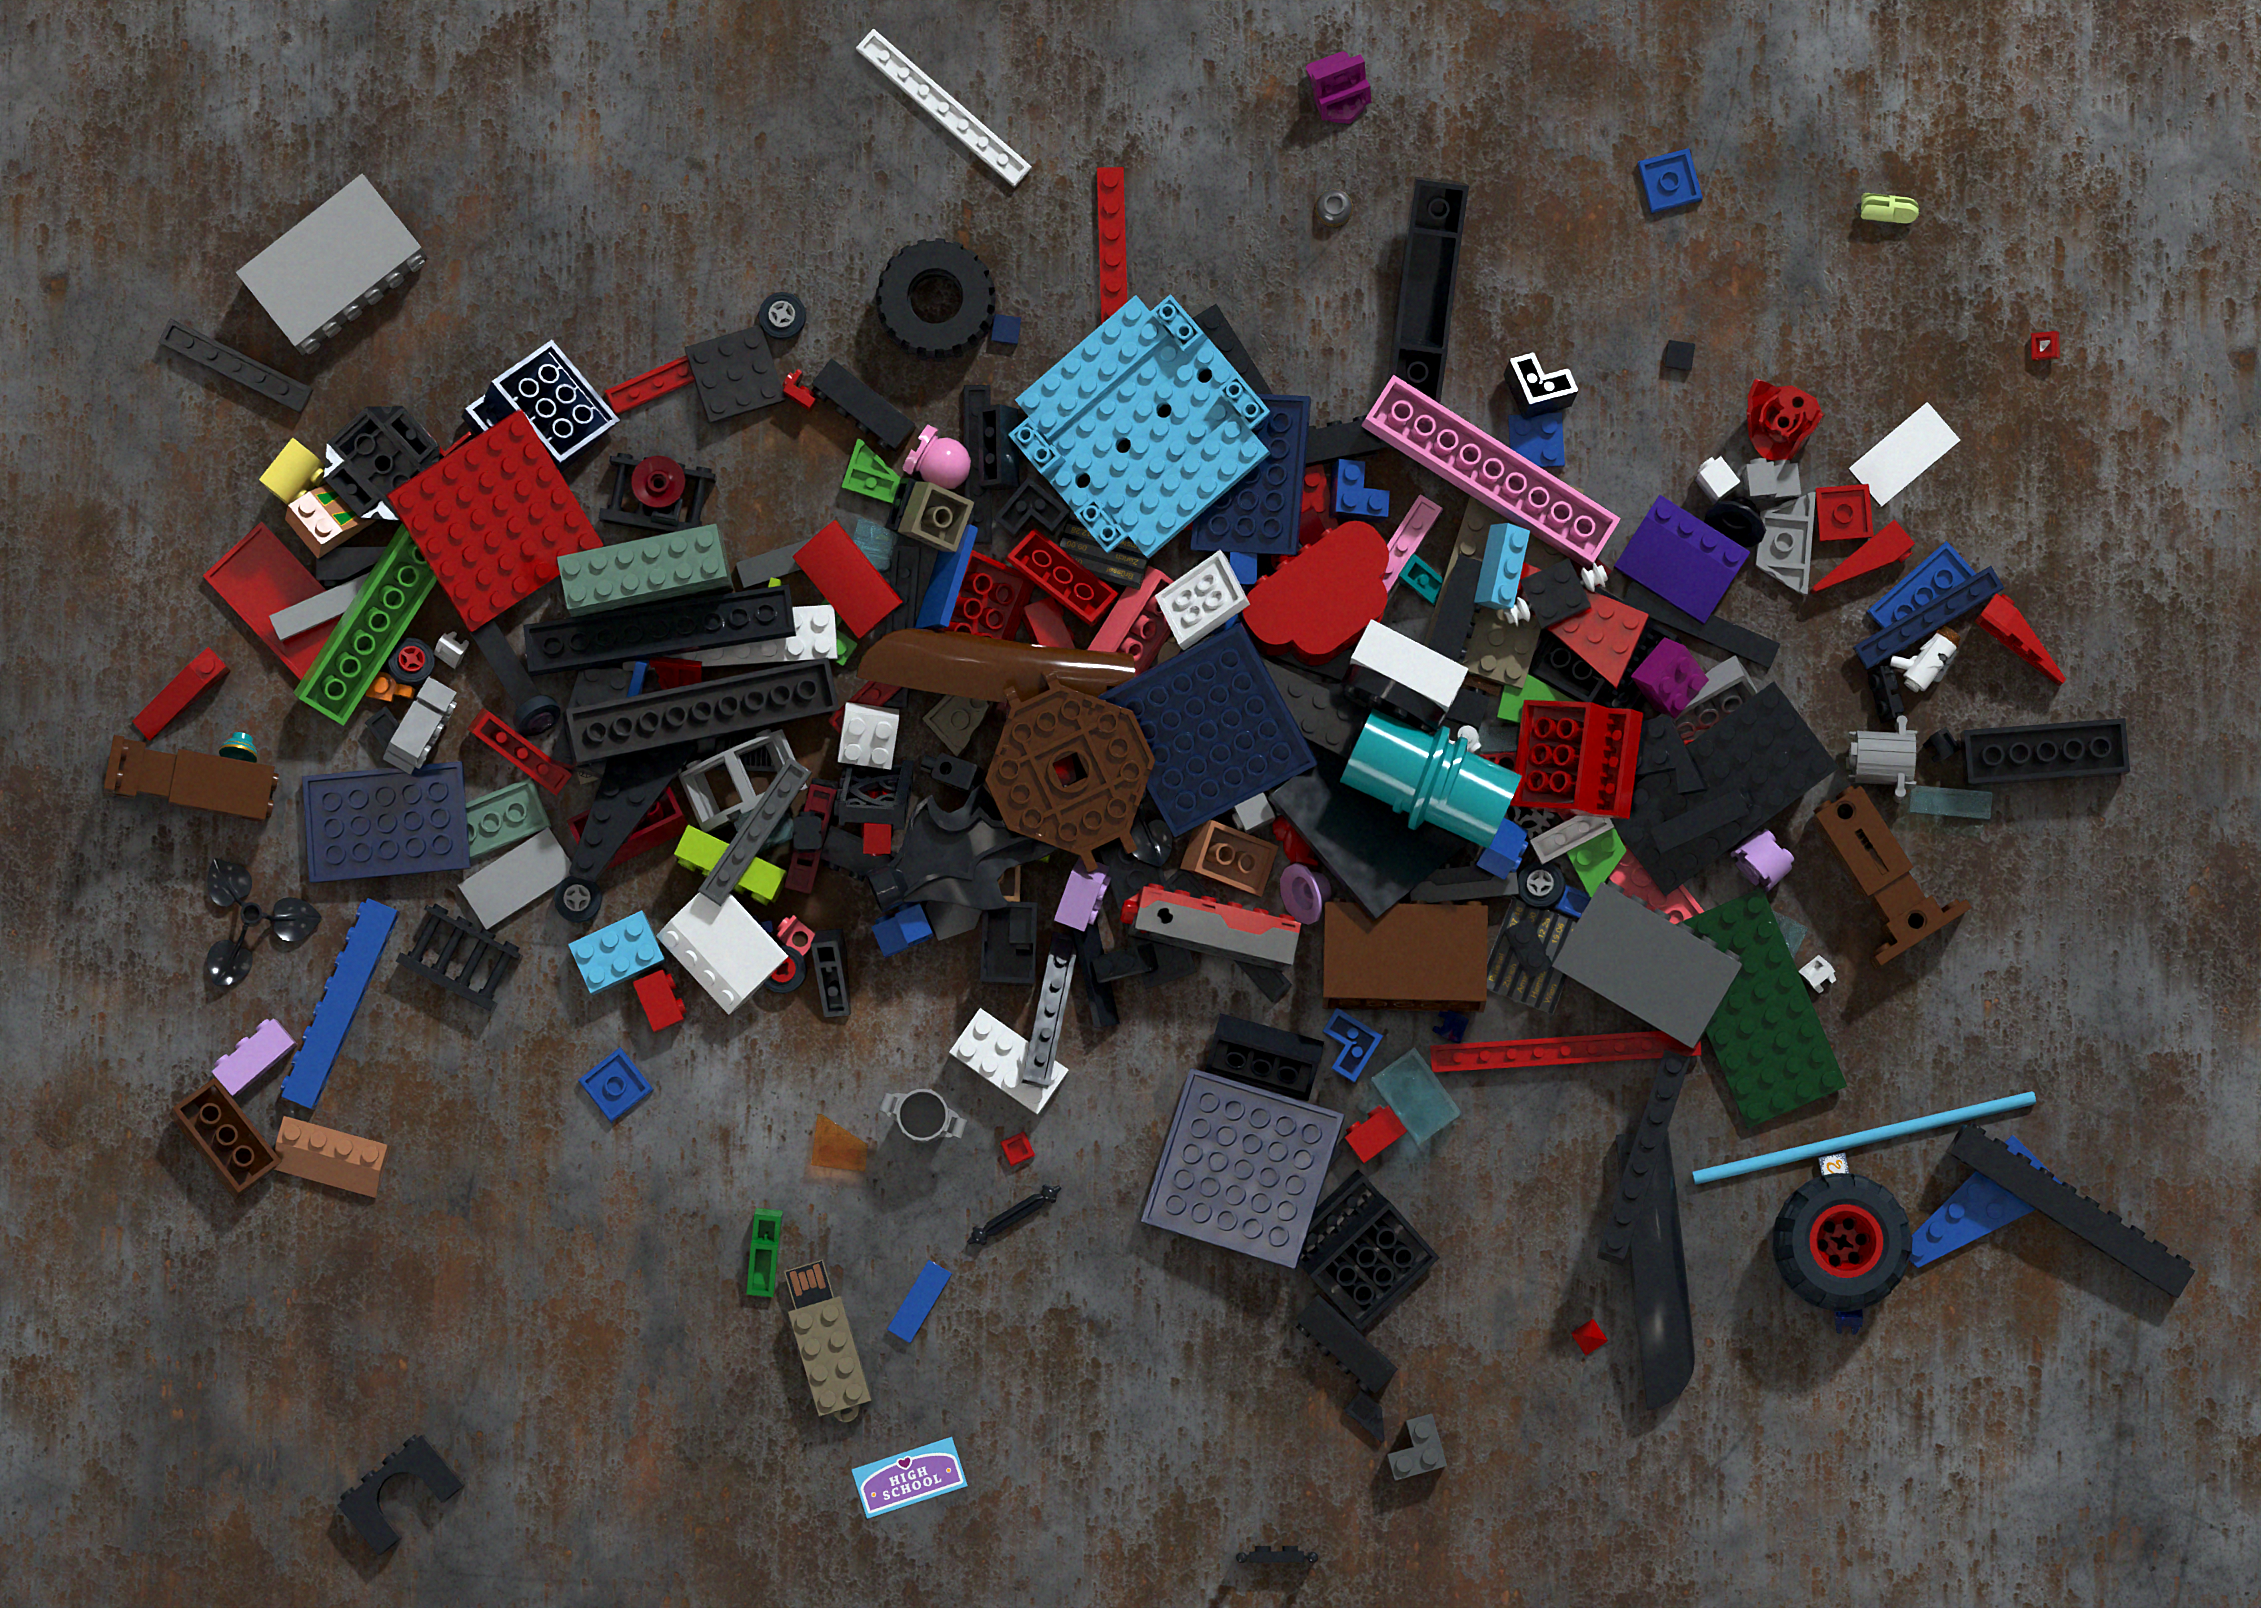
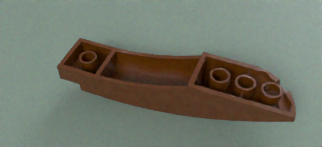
(986, 666)

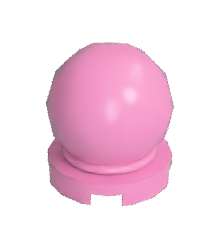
(939, 460)

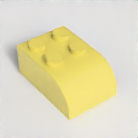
(293, 473)

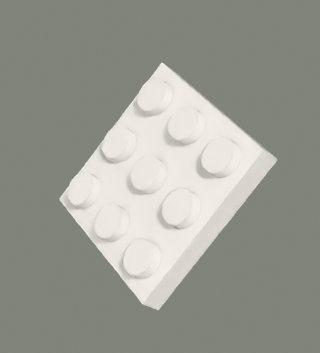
(1202, 600)

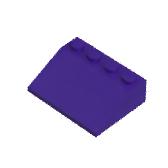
(1681, 559)

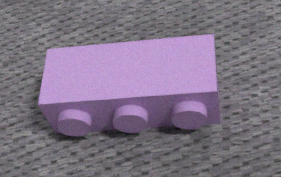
(253, 1057)

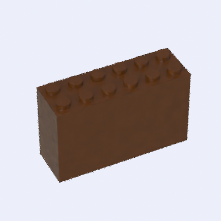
(1406, 958)

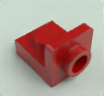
(802, 395)

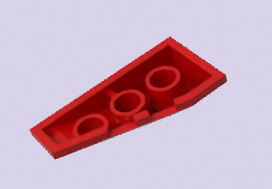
(2012, 630)

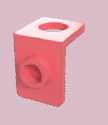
(788, 928)

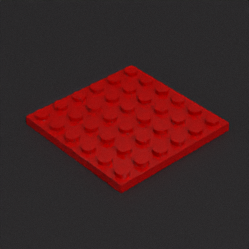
(493, 519)

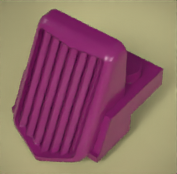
(1339, 87)

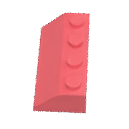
(1136, 622)

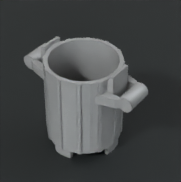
(1884, 758)
(923, 1115)

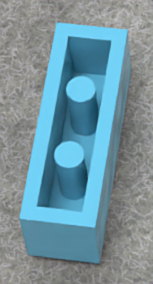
(1502, 566)

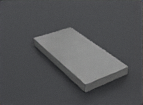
(516, 878)

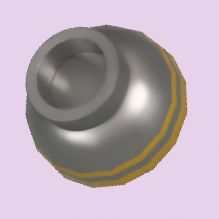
(1334, 207)

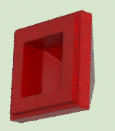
(1589, 1337)

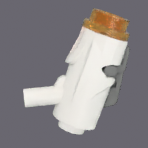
(1931, 662)

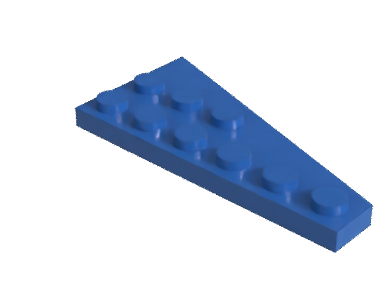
(1970, 1213)

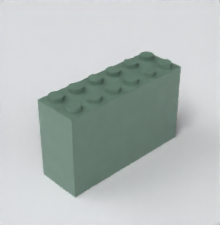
(646, 571)

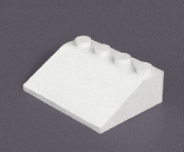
(722, 949)

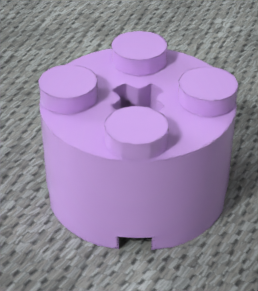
(1762, 859)

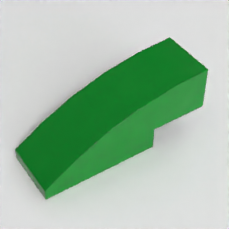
(764, 1252)

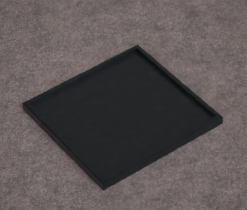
(1362, 836)

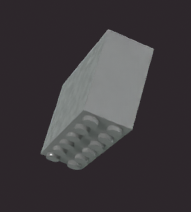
(332, 265)

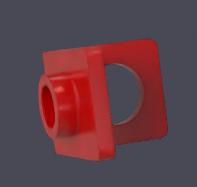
(466, 438)

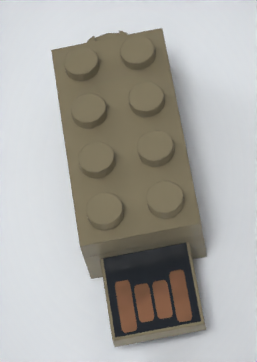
(826, 1343)

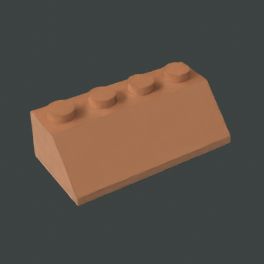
(331, 1156)

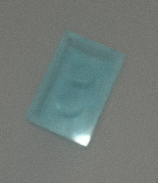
(1415, 1096)

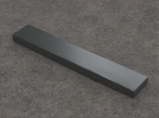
(755, 831)

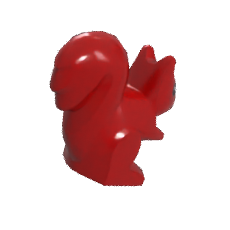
(1293, 845)

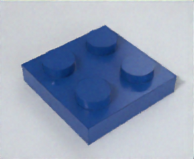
(1538, 439)

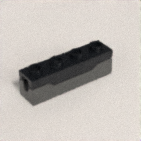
(1463, 885)

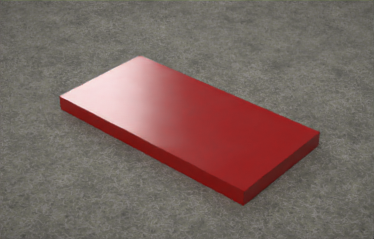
(265, 578)

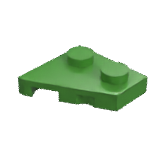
(870, 475)
(1597, 859)

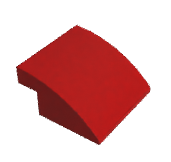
(1577, 758)

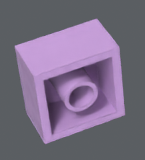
(1083, 896)

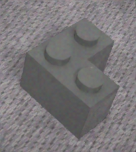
(1425, 1452)

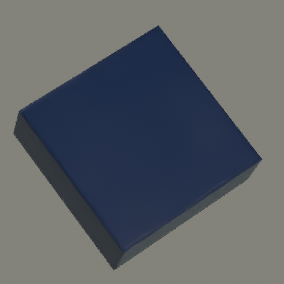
(1006, 329)

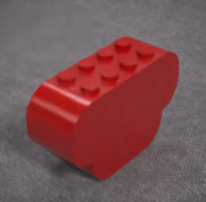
(1320, 597)

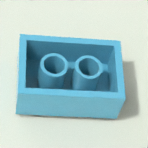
(617, 952)

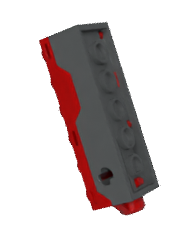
(1212, 927)

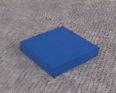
(1670, 180)
(615, 1084)

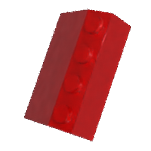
(990, 599)

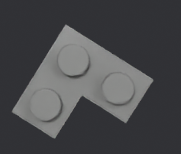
(1771, 480)
(1252, 814)

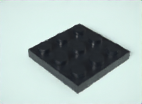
(734, 374)

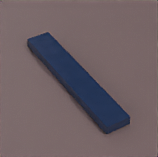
(1928, 618)

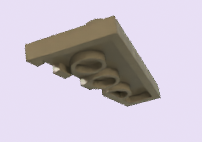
(957, 720)

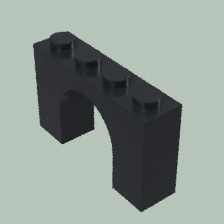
(363, 1504)

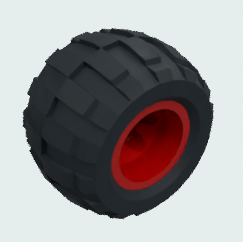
(1874, 1214)

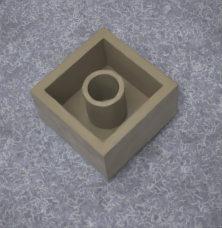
(935, 516)

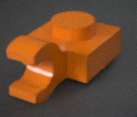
(385, 688)

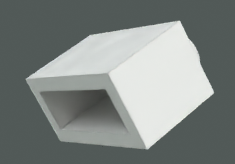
(1716, 479)

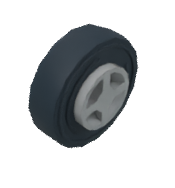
(786, 307)
(1539, 876)
(571, 893)

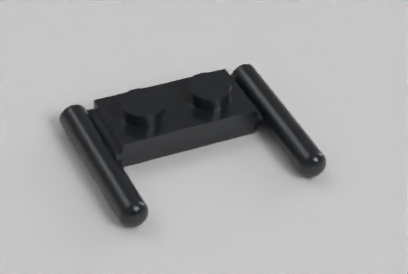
(1264, 1555)

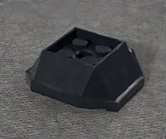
(359, 447)

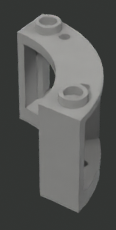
(699, 791)

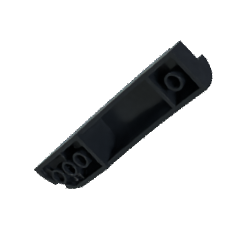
(1427, 285)

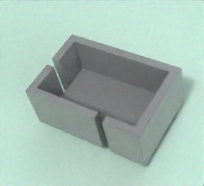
(421, 726)

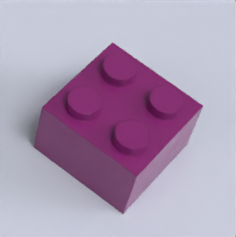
(1669, 678)

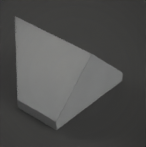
(951, 919)

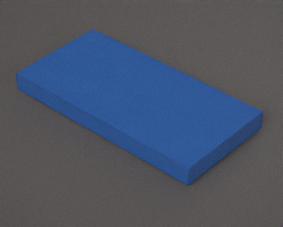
(1926, 582)
(946, 583)

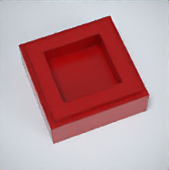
(1017, 1149)

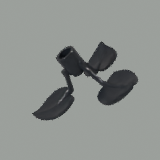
(1151, 839)
(292, 918)

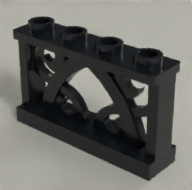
(885, 809)

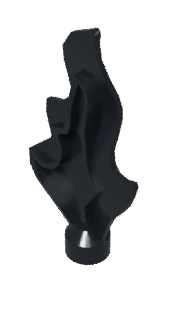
(954, 856)

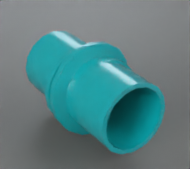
(1431, 778)

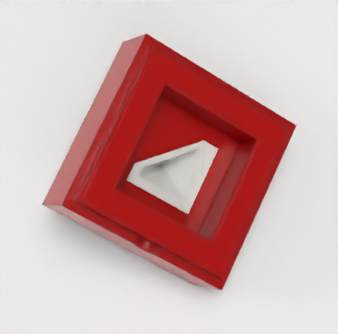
(2045, 346)

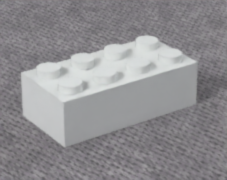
(1001, 1057)

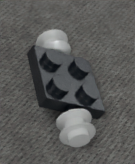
(1556, 594)

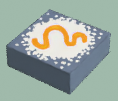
(1833, 1164)

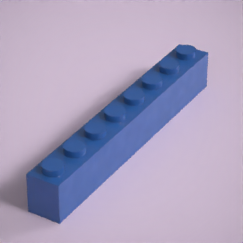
(340, 1003)

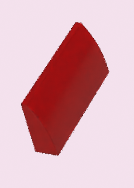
(847, 579)

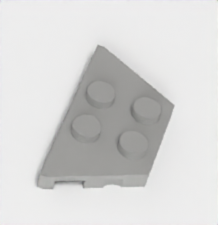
(1788, 542)

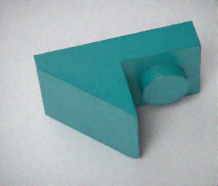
(1421, 579)

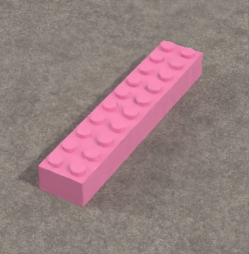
(1490, 472)

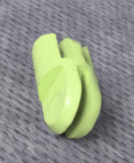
(1888, 208)

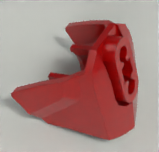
(1772, 407)

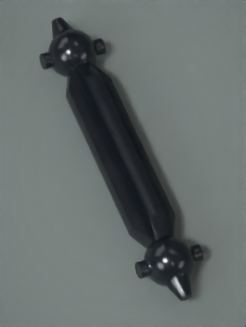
(1014, 1214)

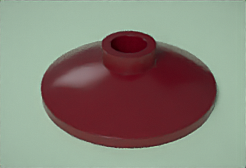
(658, 469)

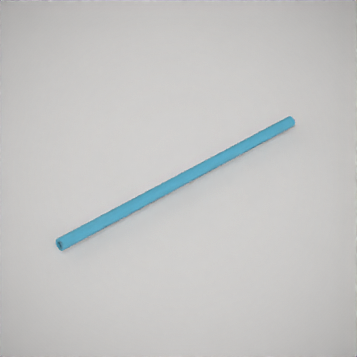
(1864, 1137)

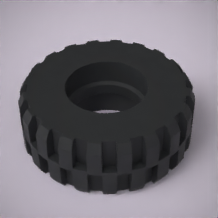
(935, 260)

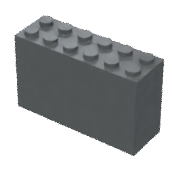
(1649, 964)

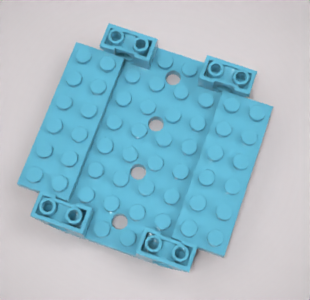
(1113, 393)

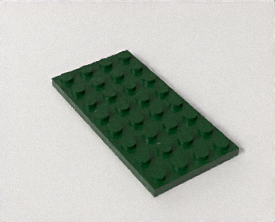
(1767, 1024)

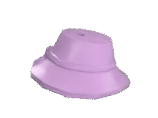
(1304, 892)

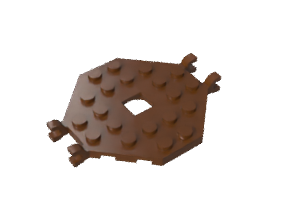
(1109, 751)

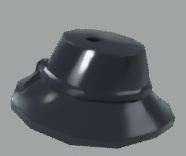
(1737, 521)

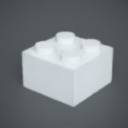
(868, 735)

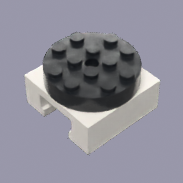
(1402, 678)

